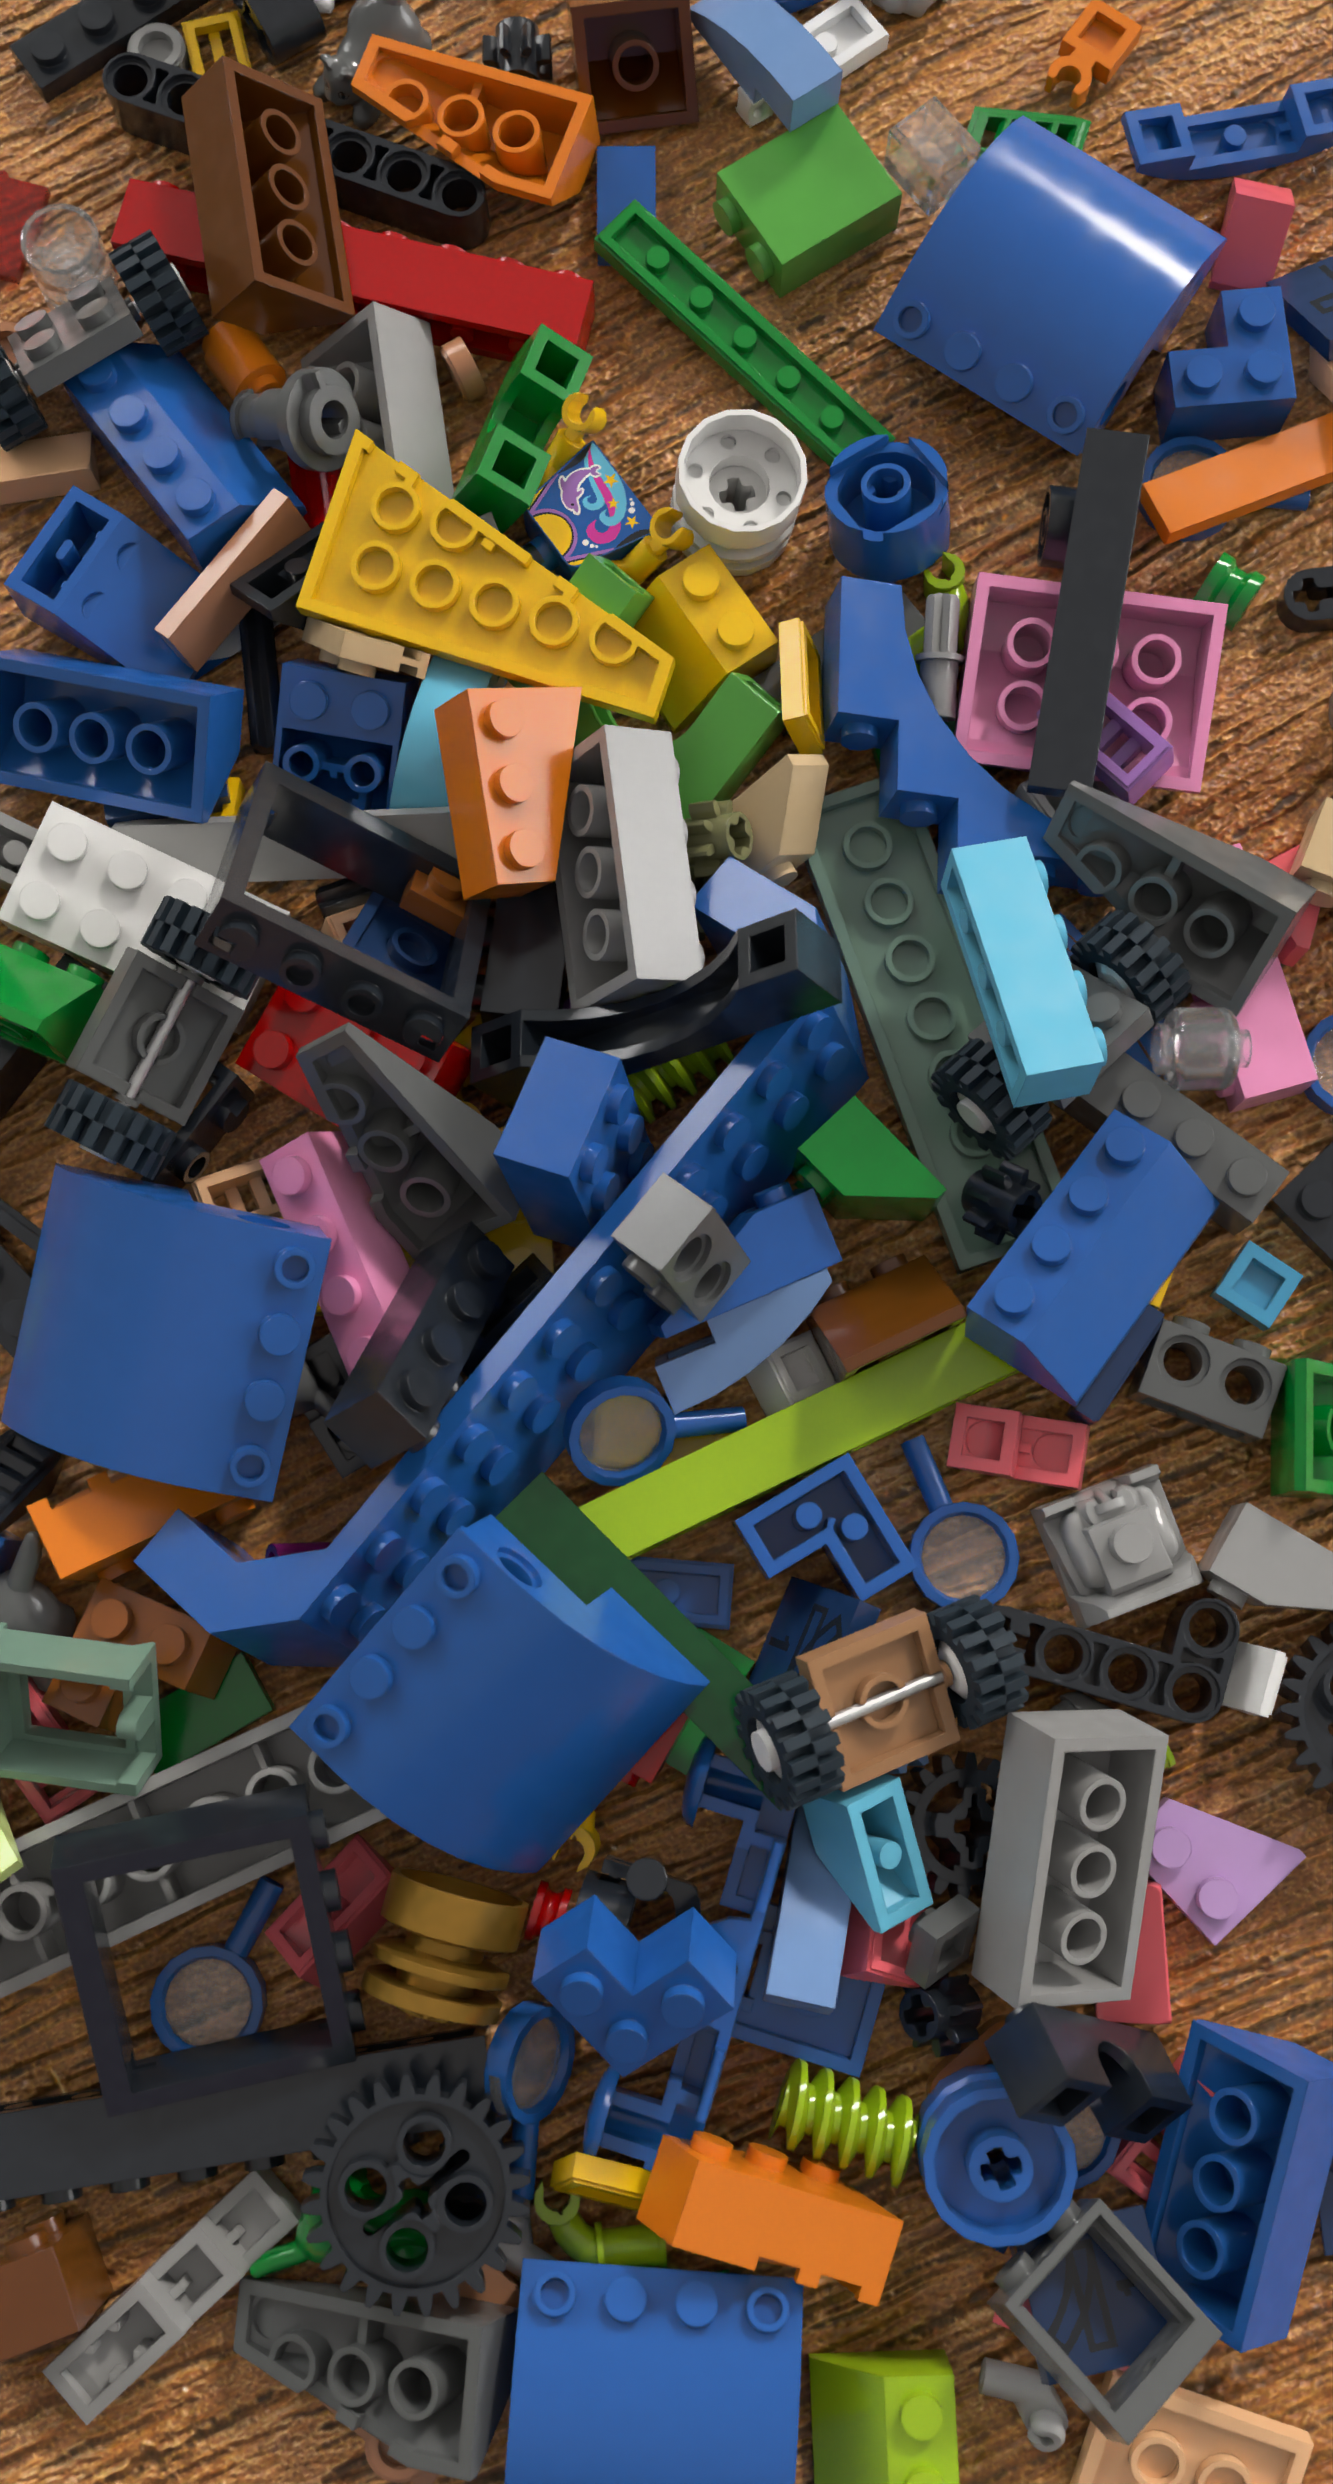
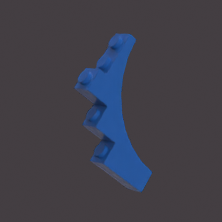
(925, 772)

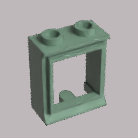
(70, 1756)

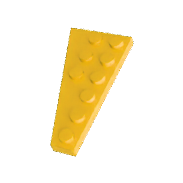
(447, 583)

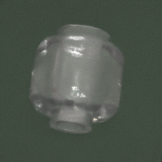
(1200, 1048)

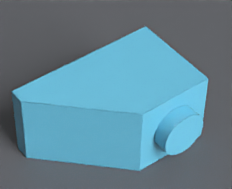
(871, 1850)

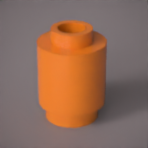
(241, 360)

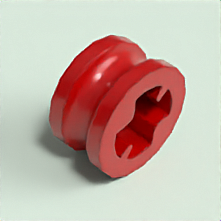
(546, 1908)

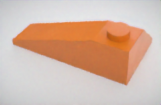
(491, 122)

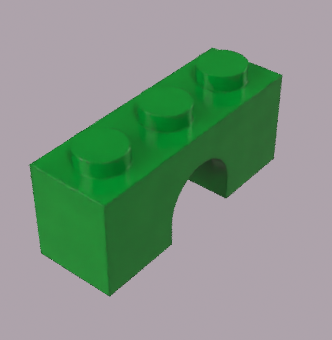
(527, 408)

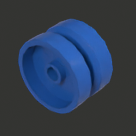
(1000, 2197)

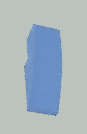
(771, 57)
(737, 1342)
(807, 1929)

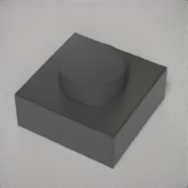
(941, 1940)

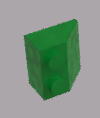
(43, 1004)
(864, 1170)

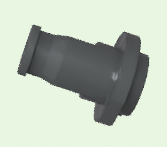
(307, 418)

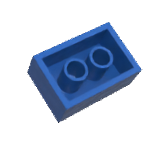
(572, 1141)

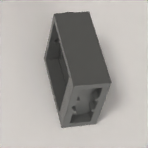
(1158, 2368)

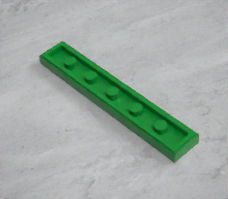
(734, 333)

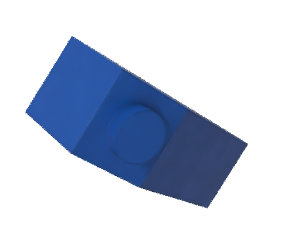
(784, 1241)

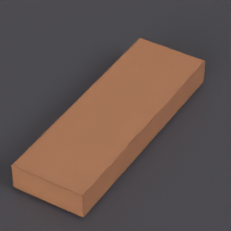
(208, 607)

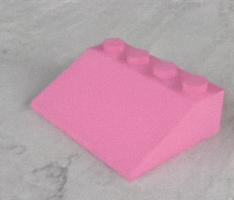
(1160, 671)

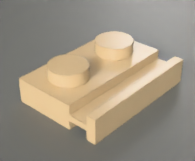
(361, 652)

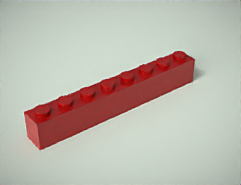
(459, 293)

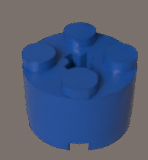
(888, 508)

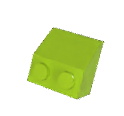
(883, 2417)

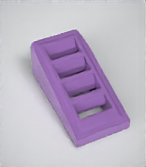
(1142, 738)

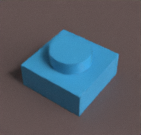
(1256, 1285)

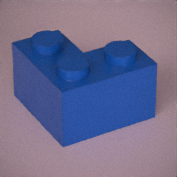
(1239, 381)
(830, 1512)
(632, 1993)

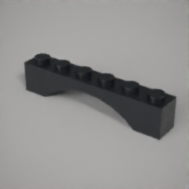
(758, 981)

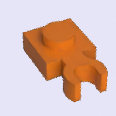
(1093, 48)

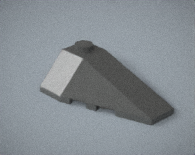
(1208, 899)
(410, 1139)
(407, 2379)

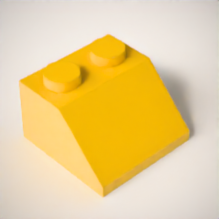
(708, 630)

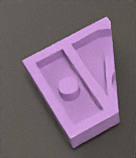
(1215, 1867)

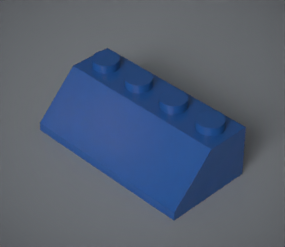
(175, 445)
(116, 734)
(1091, 1258)
(1243, 2179)

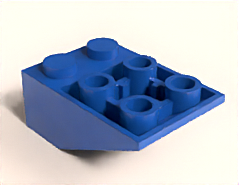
(102, 585)
(343, 729)

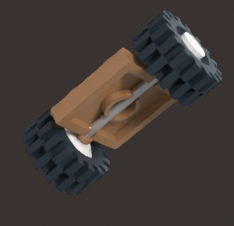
(880, 1700)

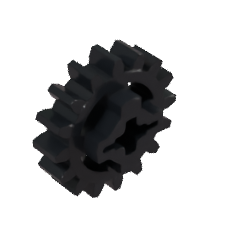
(960, 1800)

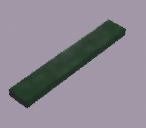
(591, 1565)

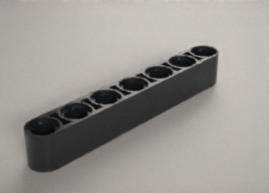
(369, 192)

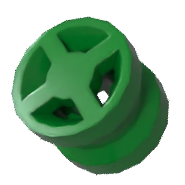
(1230, 586)

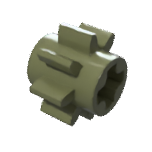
(715, 835)

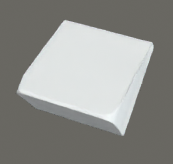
(790, 1374)
(1254, 1679)

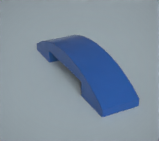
(1233, 139)

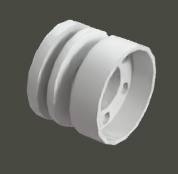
(740, 488)

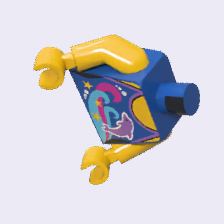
(592, 510)

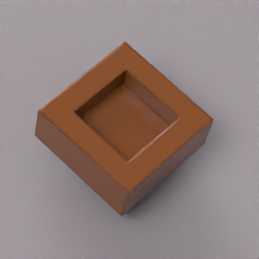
(435, 899)

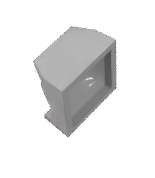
(1115, 1546)

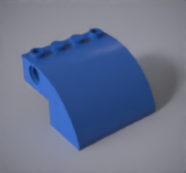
(1048, 283)
(164, 1333)
(497, 1703)
(654, 2376)

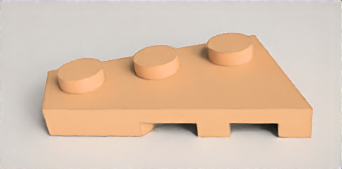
(1196, 2443)

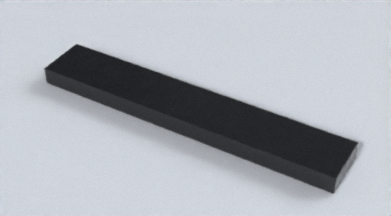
(1088, 611)

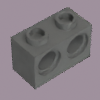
(679, 1249)
(1203, 1395)

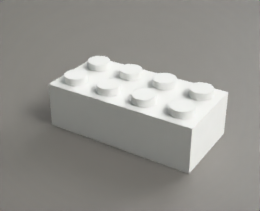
(98, 892)

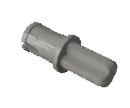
(939, 658)

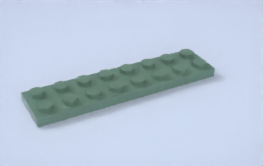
(911, 992)

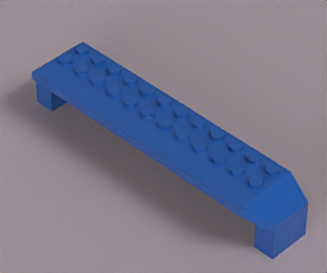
(576, 1331)

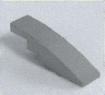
(173, 2293)

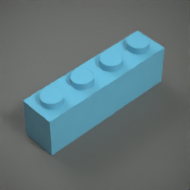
(1023, 972)

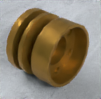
(441, 1962)

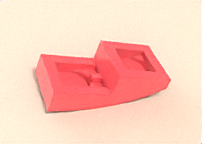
(1018, 1446)

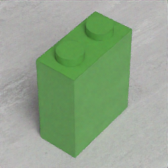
(806, 201)

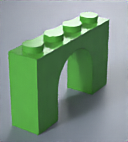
(729, 731)

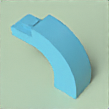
(419, 769)

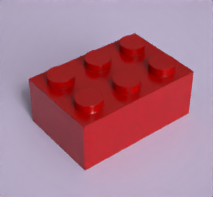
(296, 1021)

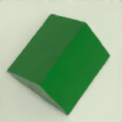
(1303, 1432)

